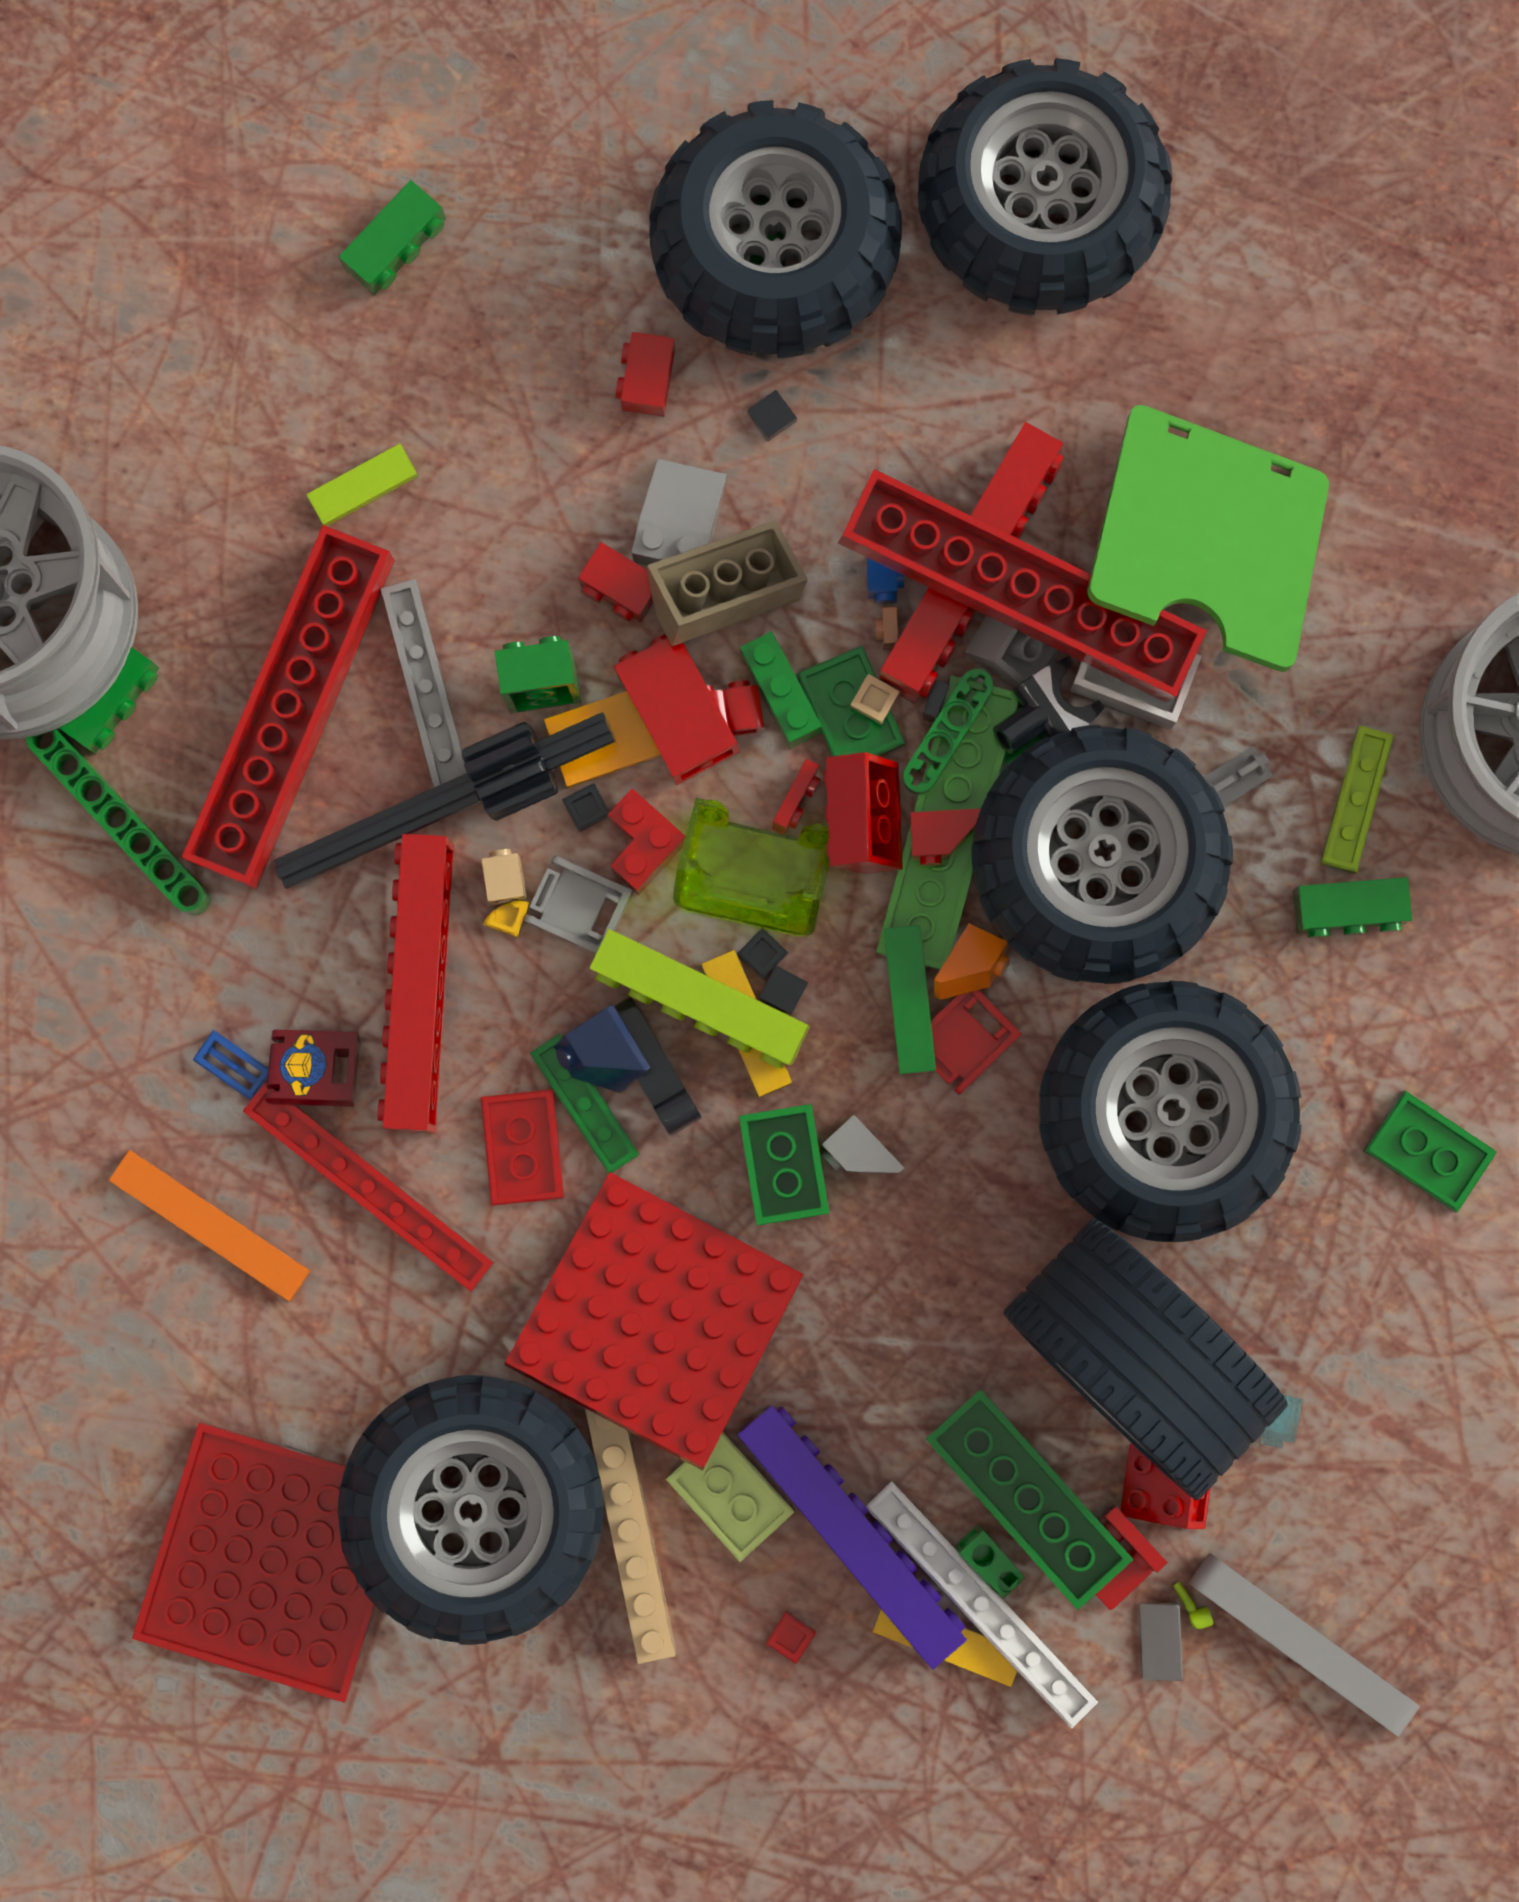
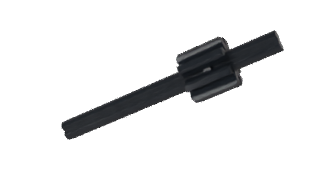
(501, 772)

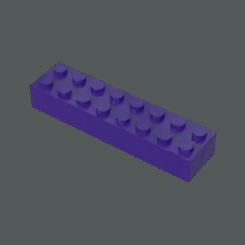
(852, 1538)

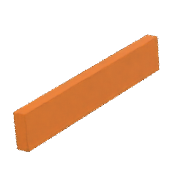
(210, 1225)

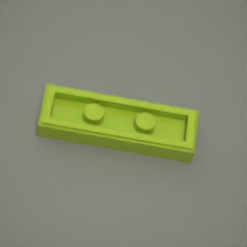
(362, 485)

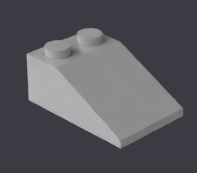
(677, 511)

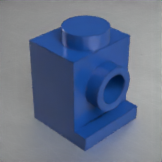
(882, 583)

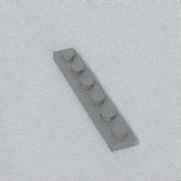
(424, 681)

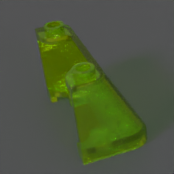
(751, 872)

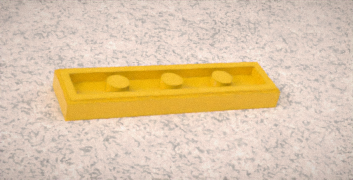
(764, 1076)
(974, 1655)

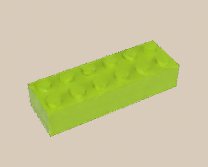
(699, 997)

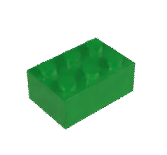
(537, 675)
(784, 1164)

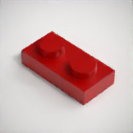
(790, 811)

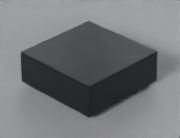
(772, 415)
(935, 701)
(586, 807)
(762, 953)
(783, 990)

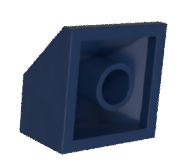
(602, 1052)

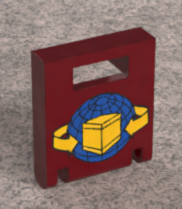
(305, 1068)

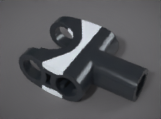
(1043, 709)

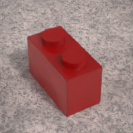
(646, 374)
(617, 582)

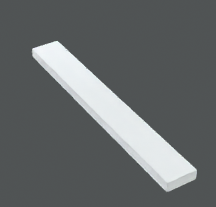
(981, 1605)

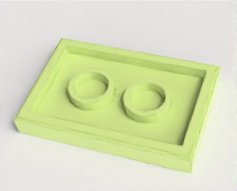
(732, 1498)

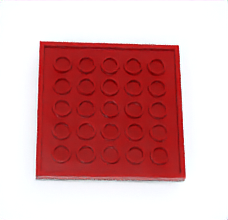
(654, 1320)
(258, 1567)

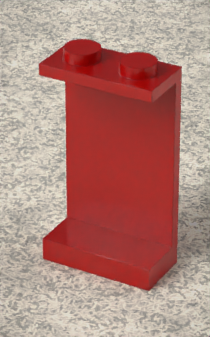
(676, 708)

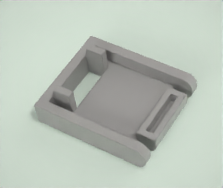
(573, 903)

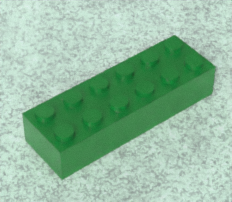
(1029, 1499)

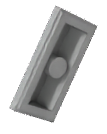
(1161, 1641)

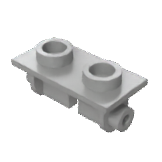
(1239, 775)

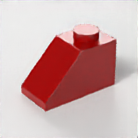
(940, 833)

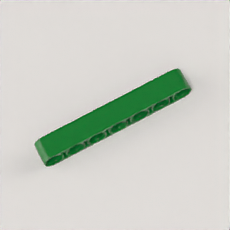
(131, 830)

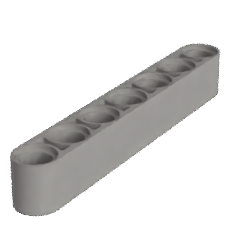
(1304, 1644)

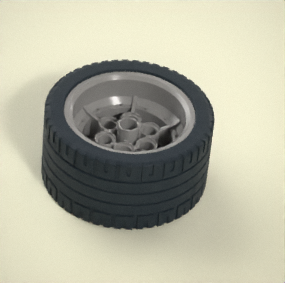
(1146, 1357)

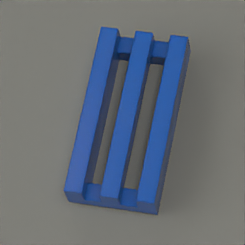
(207, 1047)

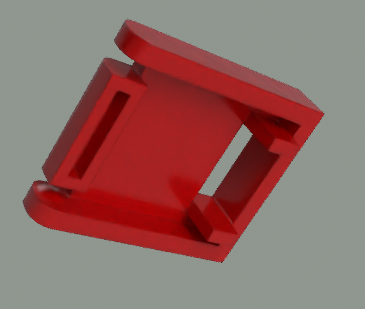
(963, 1044)

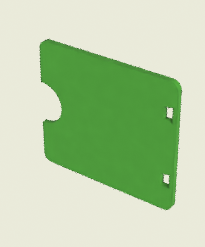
(1210, 531)

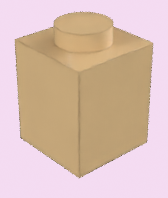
(503, 877)

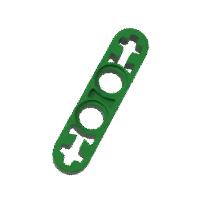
(944, 729)

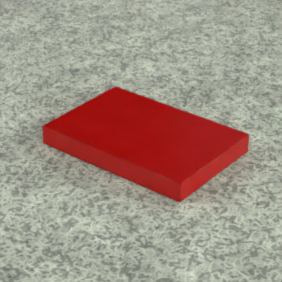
(522, 1147)

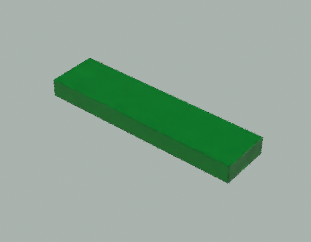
(910, 999)
(586, 1109)

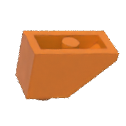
(972, 963)

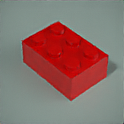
(863, 813)

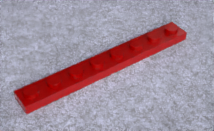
(371, 1189)

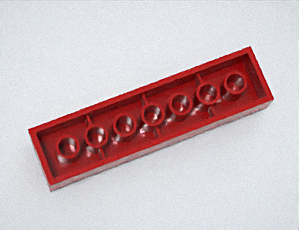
(938, 619)
(417, 983)

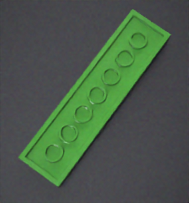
(938, 893)

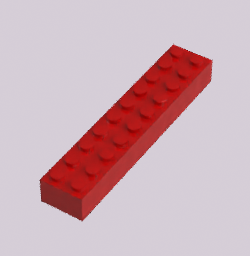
(1016, 585)
(289, 707)

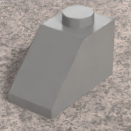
(858, 1150)

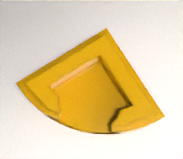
(508, 917)

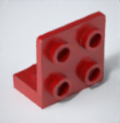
(1156, 1498)
(1144, 1556)

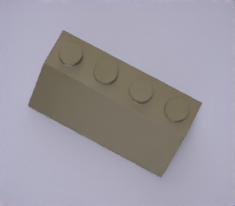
(725, 582)

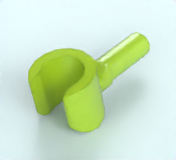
(1198, 1618)

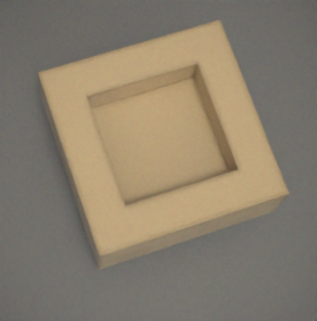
(874, 699)

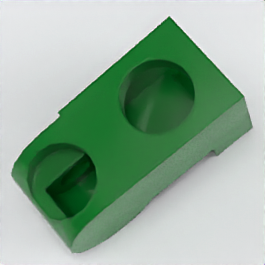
(989, 1561)

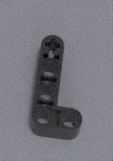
(660, 1080)

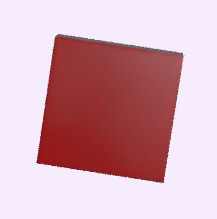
(790, 1637)

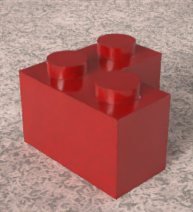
(652, 844)

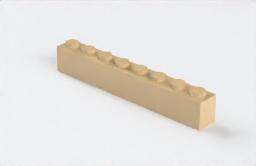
(632, 1540)

